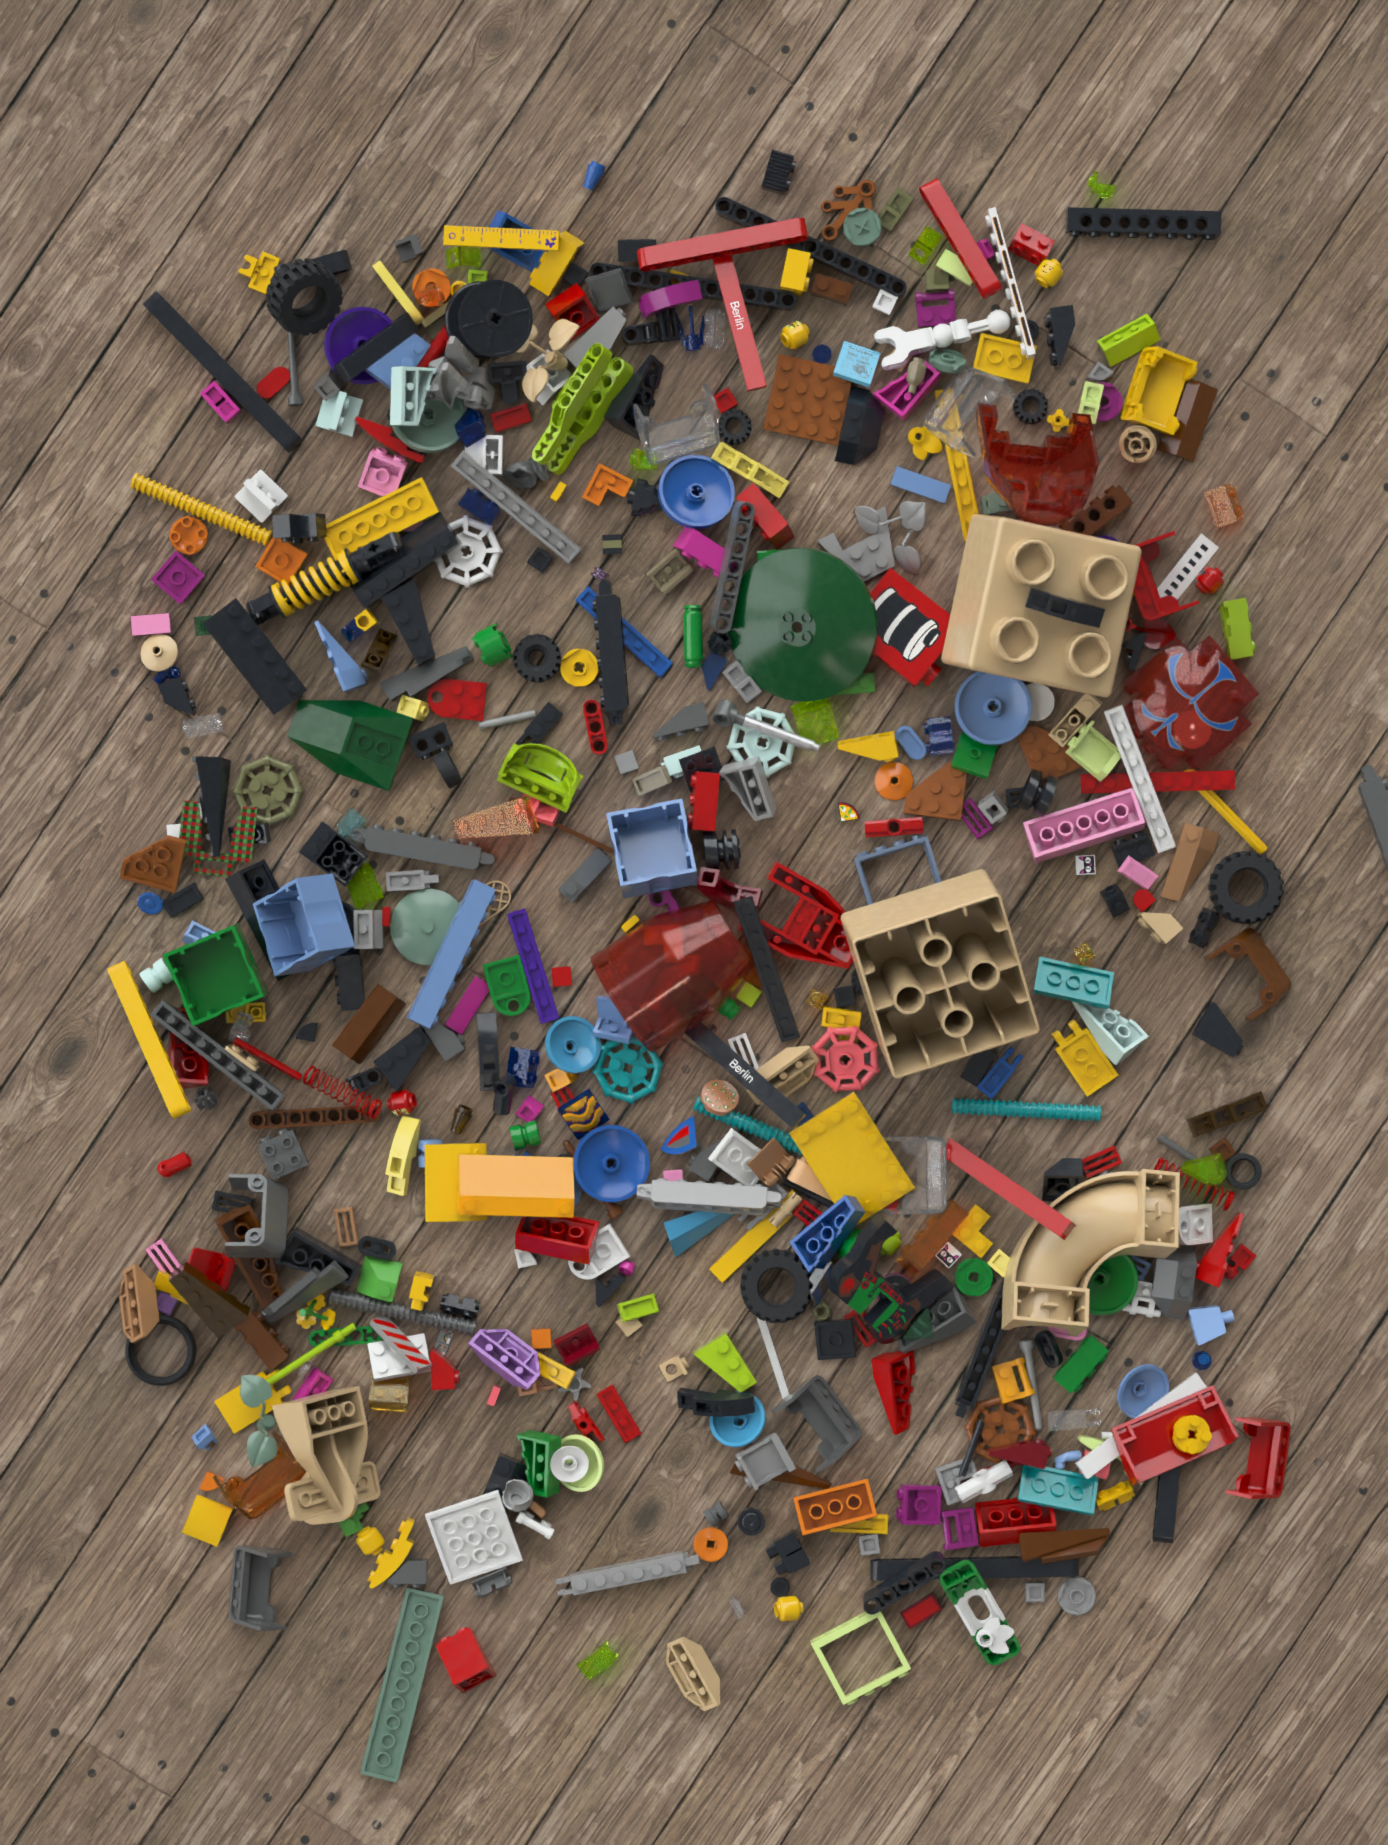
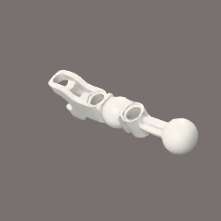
(941, 336)

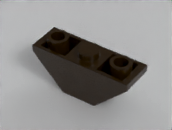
(379, 651)

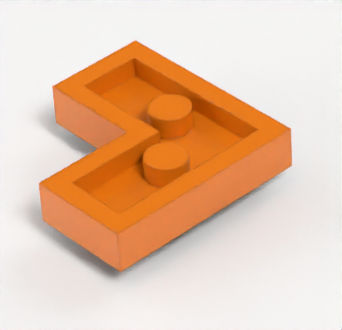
(604, 480)

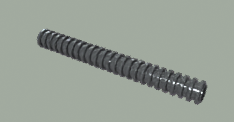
(402, 1312)

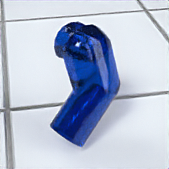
(171, 673)

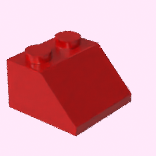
(574, 307)
(443, 1371)

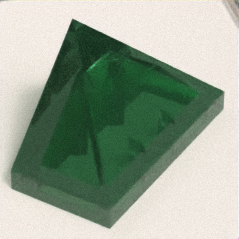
(921, 1327)

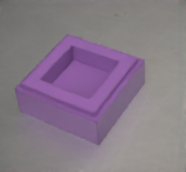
(166, 1303)

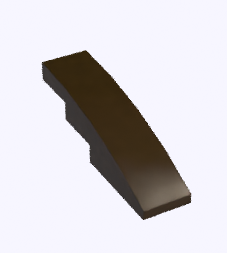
(1227, 1114)

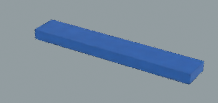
(632, 638)

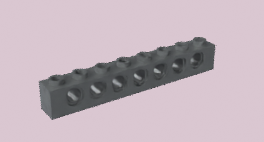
(216, 1054)

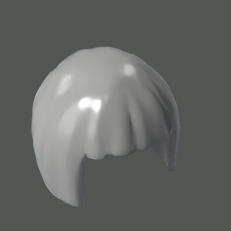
(517, 1495)

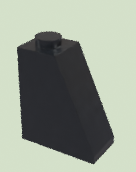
(1217, 1031)

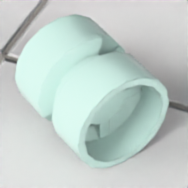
(156, 976)

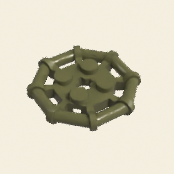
(272, 780)

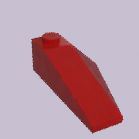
(188, 1064)

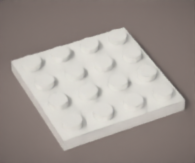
(474, 1537)

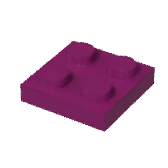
(178, 577)

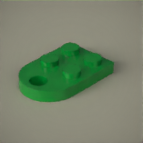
(507, 983)

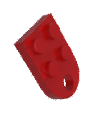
(460, 699)

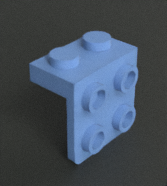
(611, 1023)

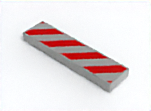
(400, 1344)

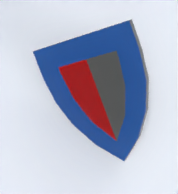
(682, 1138)

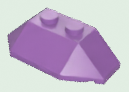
(507, 1356)

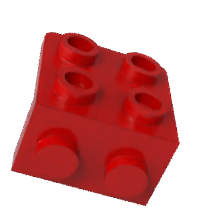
(214, 1265)

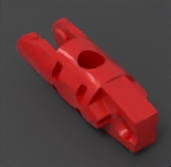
(581, 1415)

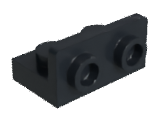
(1137, 848)

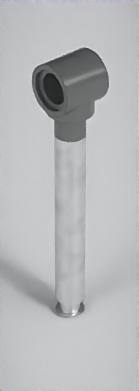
(727, 714)

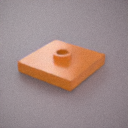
(281, 560)

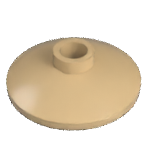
(165, 658)

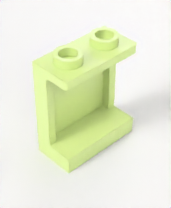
(1093, 751)

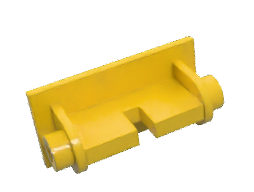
(1122, 1492)

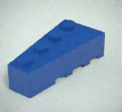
(827, 1233)

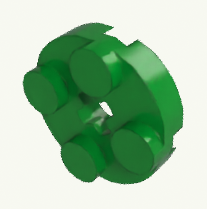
(971, 1287)

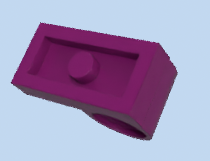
(667, 898)

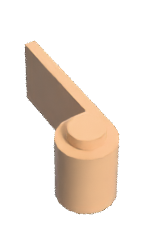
(804, 1176)

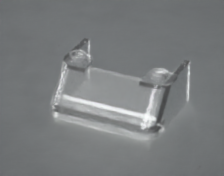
(958, 404)
(681, 435)
(931, 1175)

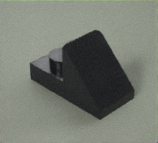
(1136, 644)
(603, 1292)

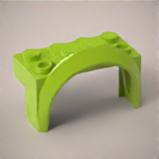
(547, 761)

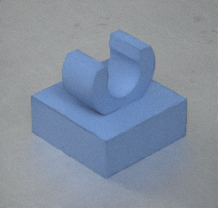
(204, 1437)

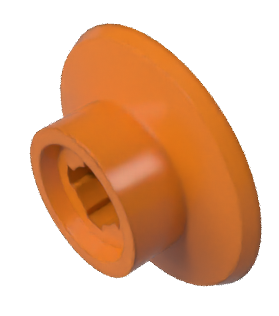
(710, 1553)

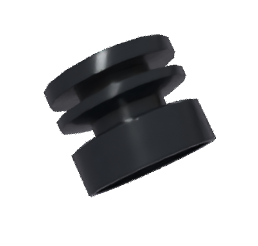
(721, 849)

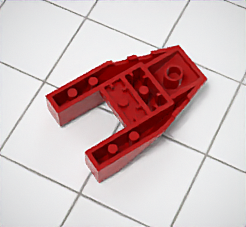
(814, 925)

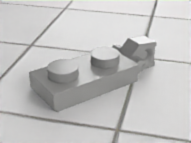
(410, 880)

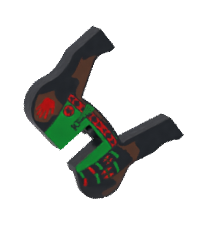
(858, 1284)

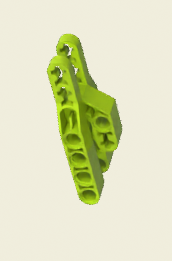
(572, 398)

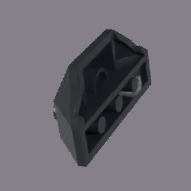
(860, 427)

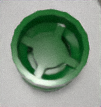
(525, 1135)

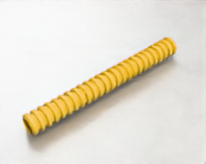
(199, 508)

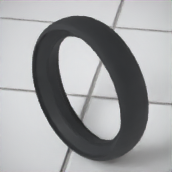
(181, 1373)

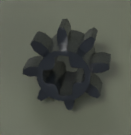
(719, 643)

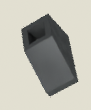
(412, 1572)

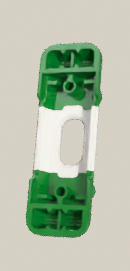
(961, 1583)

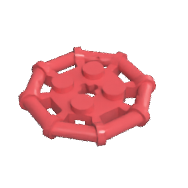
(852, 1050)

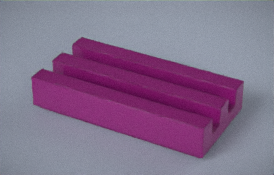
(983, 831)

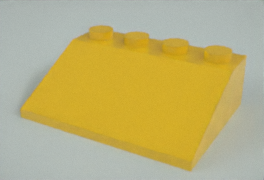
(441, 1180)

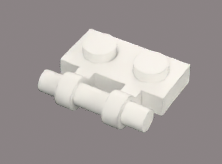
(1143, 1294)

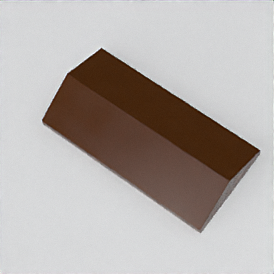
(1192, 416)
(368, 1024)

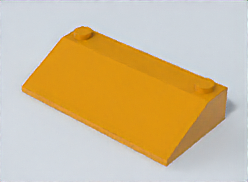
(515, 1186)

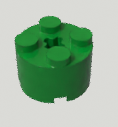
(493, 645)

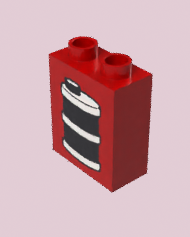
(909, 629)

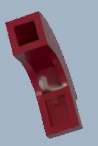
(717, 888)

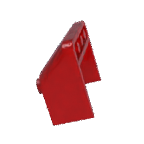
(1145, 589)
(1265, 1460)

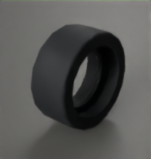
(447, 769)
(1257, 1171)

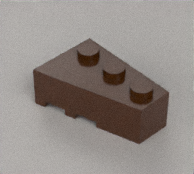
(263, 1339)

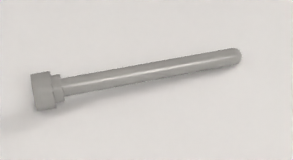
(1027, 1347)

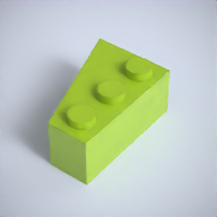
(1236, 629)
(727, 1362)

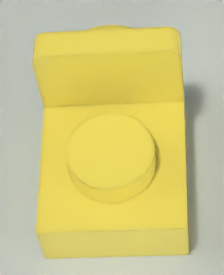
(413, 708)
(999, 1262)

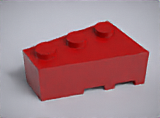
(766, 517)
(703, 801)

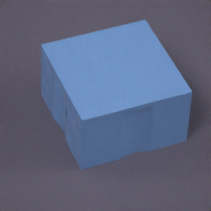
(652, 848)
(303, 924)

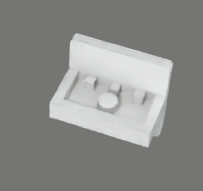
(261, 496)

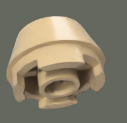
(1137, 444)

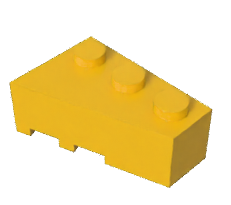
(555, 264)

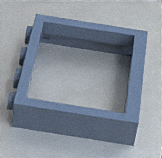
(899, 845)

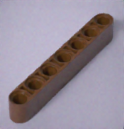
(306, 1119)

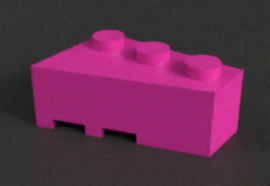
(899, 400)
(701, 549)

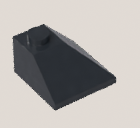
(1061, 1178)

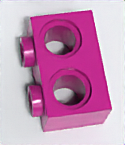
(220, 402)

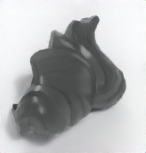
(525, 474)

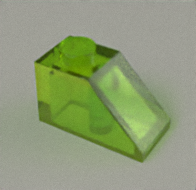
(1206, 1169)
(598, 1660)

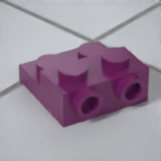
(919, 1504)

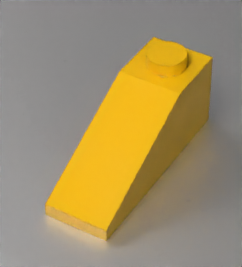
(876, 746)

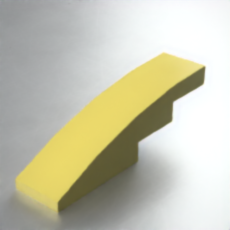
(750, 470)

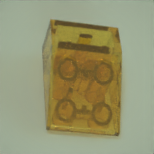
(390, 1394)

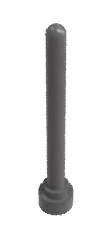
(295, 397)

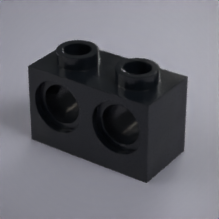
(429, 736)

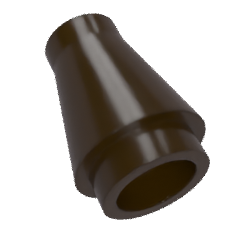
(461, 1118)

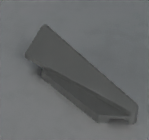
(423, 676)
(304, 1290)

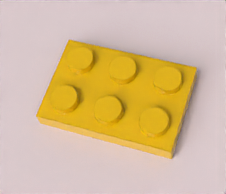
(1003, 358)

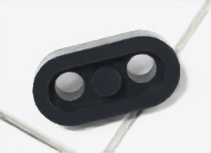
(377, 1247)
(1049, 1349)

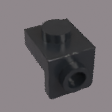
(1115, 900)

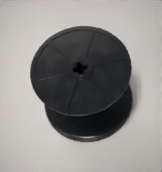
(489, 318)

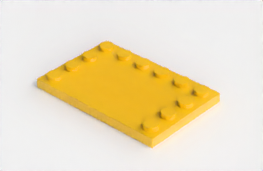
(852, 1156)

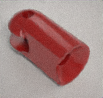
(174, 1165)

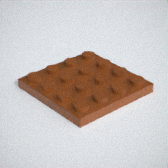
(807, 401)

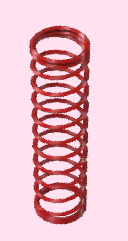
(372, 1106)
(1159, 1164)

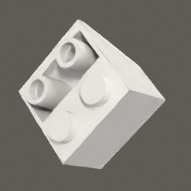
(488, 453)

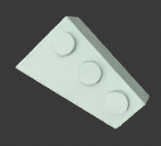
(408, 394)

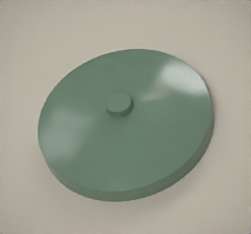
(436, 427)
(422, 923)

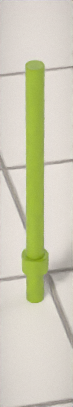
(338, 1336)

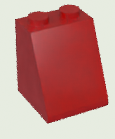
(465, 1659)

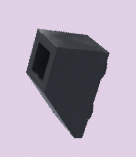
(175, 695)

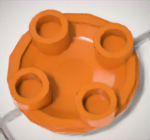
(188, 535)

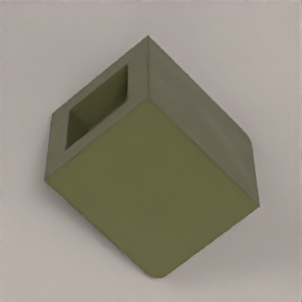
(936, 281)

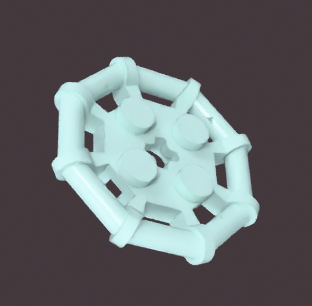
(772, 746)

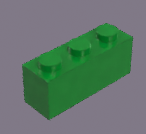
(1081, 1364)

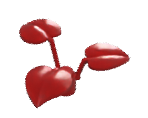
(1158, 632)

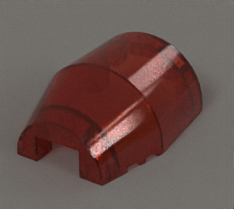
(1039, 482)
(672, 971)

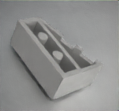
(751, 786)

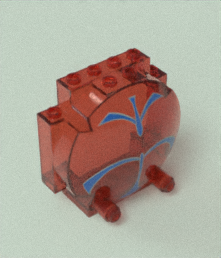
(1188, 703)

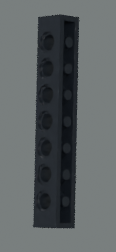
(1211, 219)

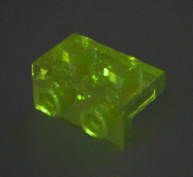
(364, 886)

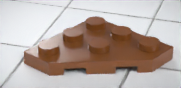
(1044, 753)
(938, 795)
(156, 864)

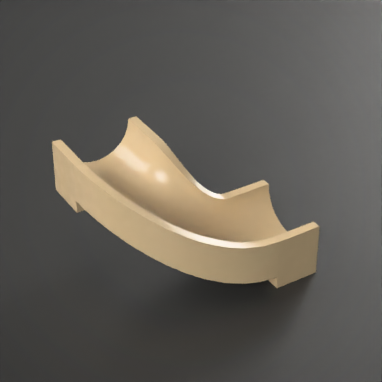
(1112, 1218)

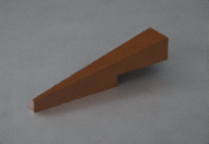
(797, 1476)

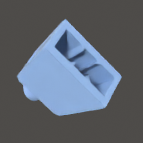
(1208, 1322)

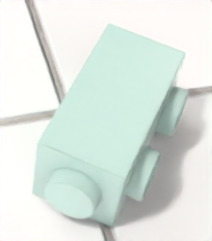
(672, 762)

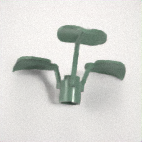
(260, 1447)

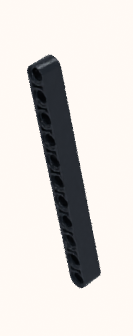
(821, 248)
(665, 278)
(222, 371)
(987, 1567)

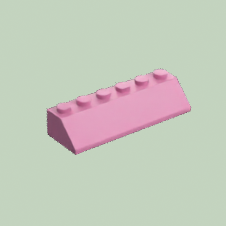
(1084, 825)

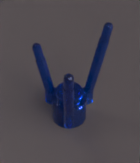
(692, 342)

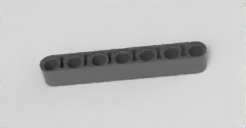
(728, 558)

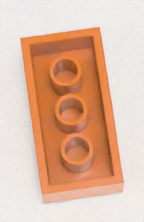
(835, 1507)

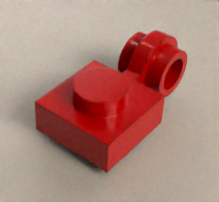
(1242, 1258)

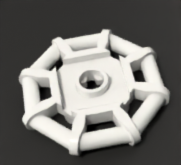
(477, 556)

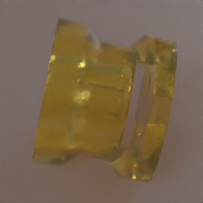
(1084, 953)
(817, 997)

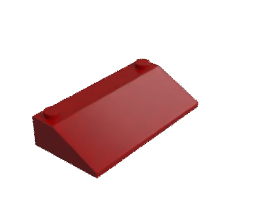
(1147, 1441)

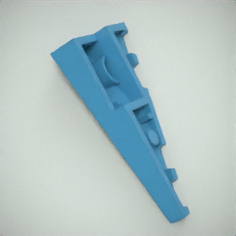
(692, 1227)

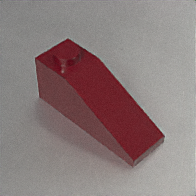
(1024, 1452)

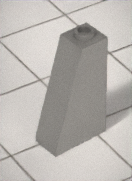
(604, 331)

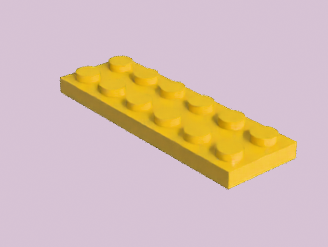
(385, 515)

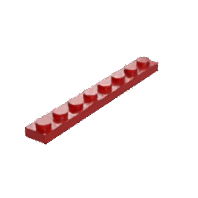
(1162, 781)

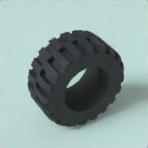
(290, 282)
(1272, 887)
(750, 1286)

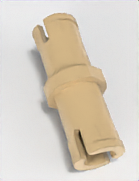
(785, 1209)

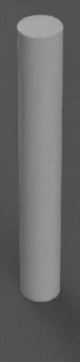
(507, 719)

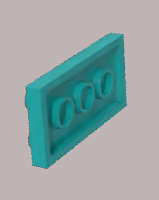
(1073, 982)
(1058, 1489)

